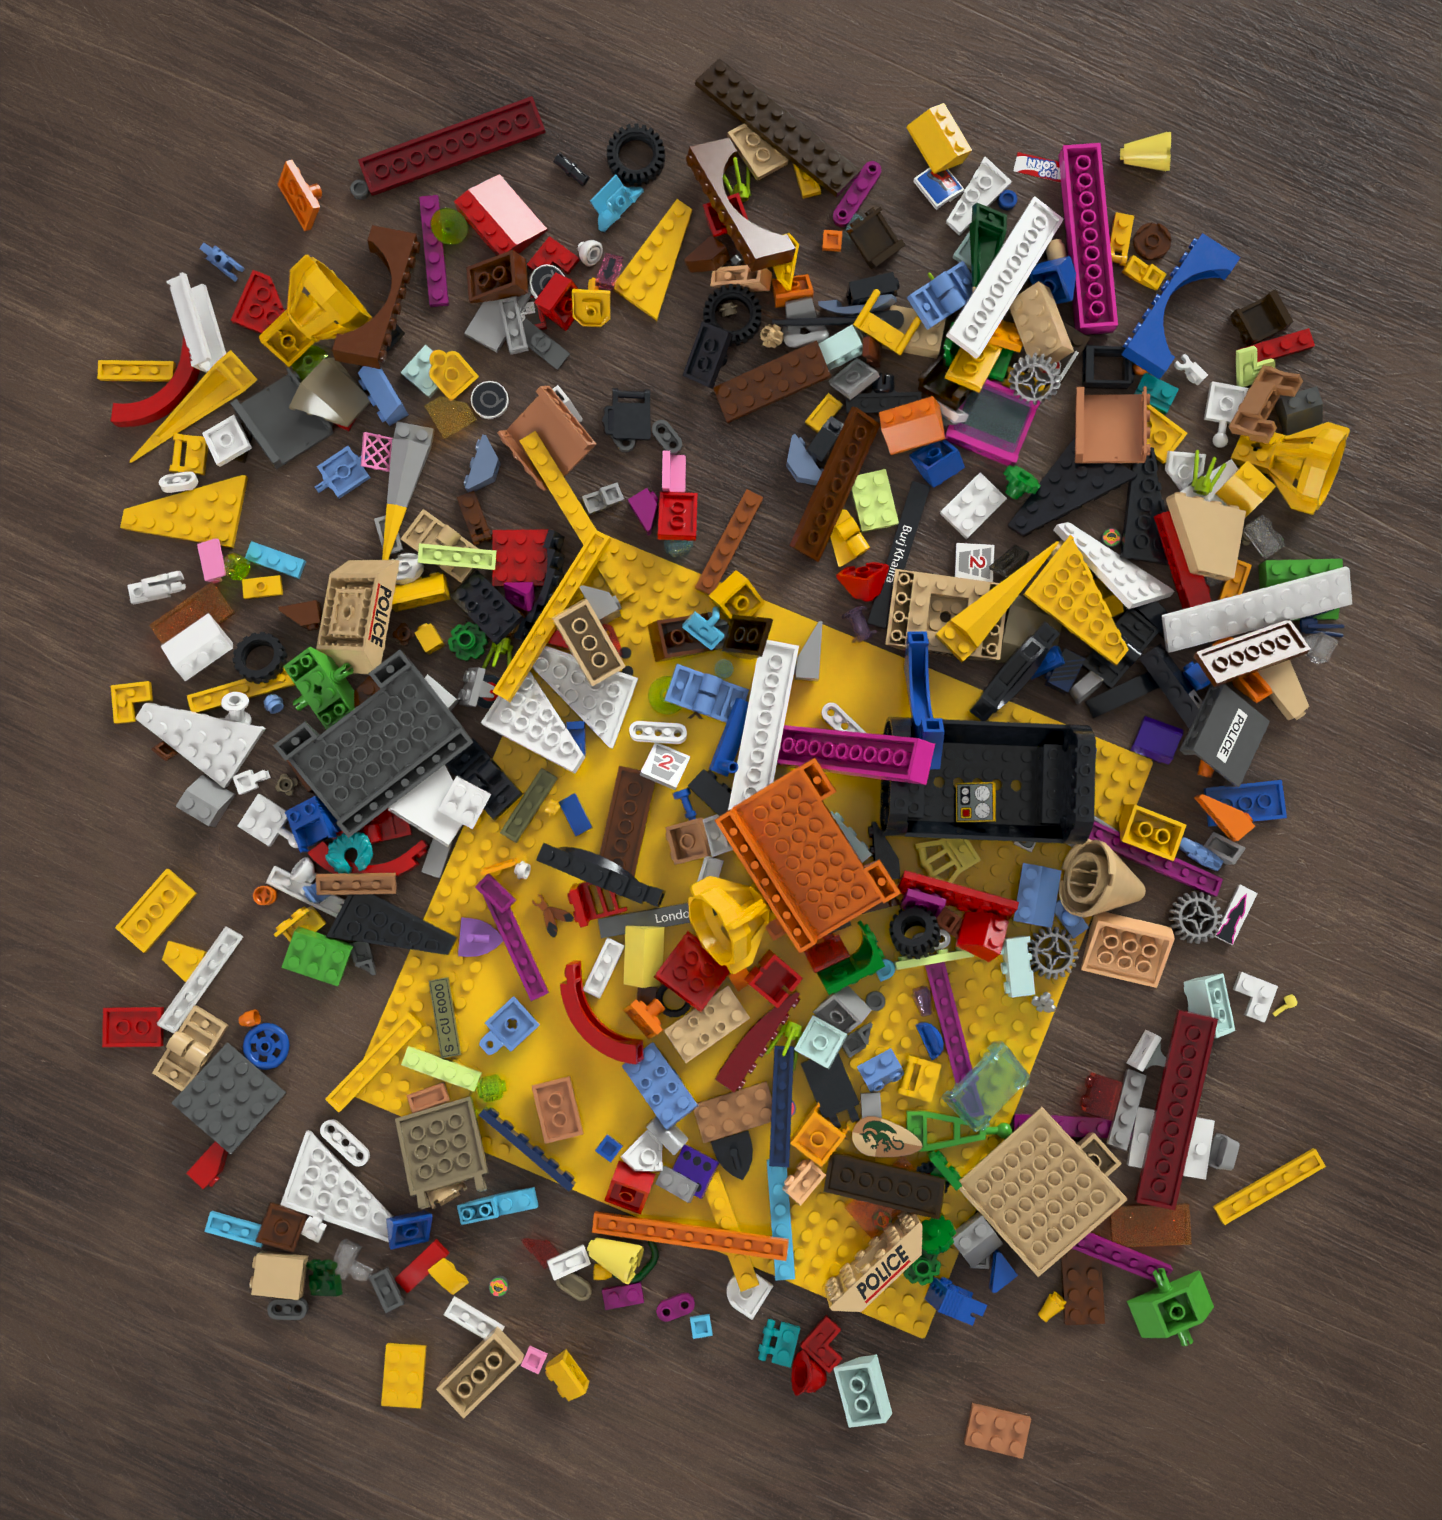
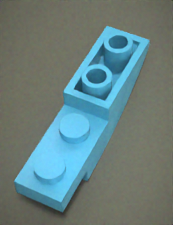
(497, 1205)

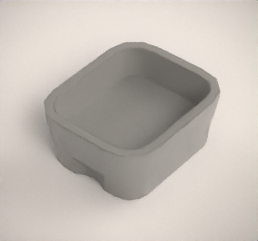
(1085, 687)
(1223, 1152)

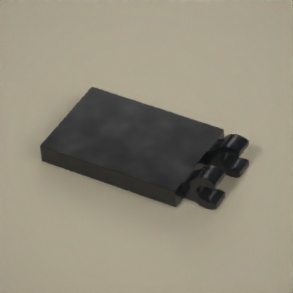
(831, 1089)

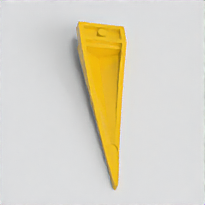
(218, 386)
(973, 624)

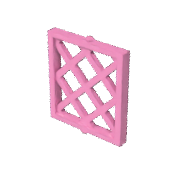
(370, 457)

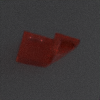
(542, 1250)

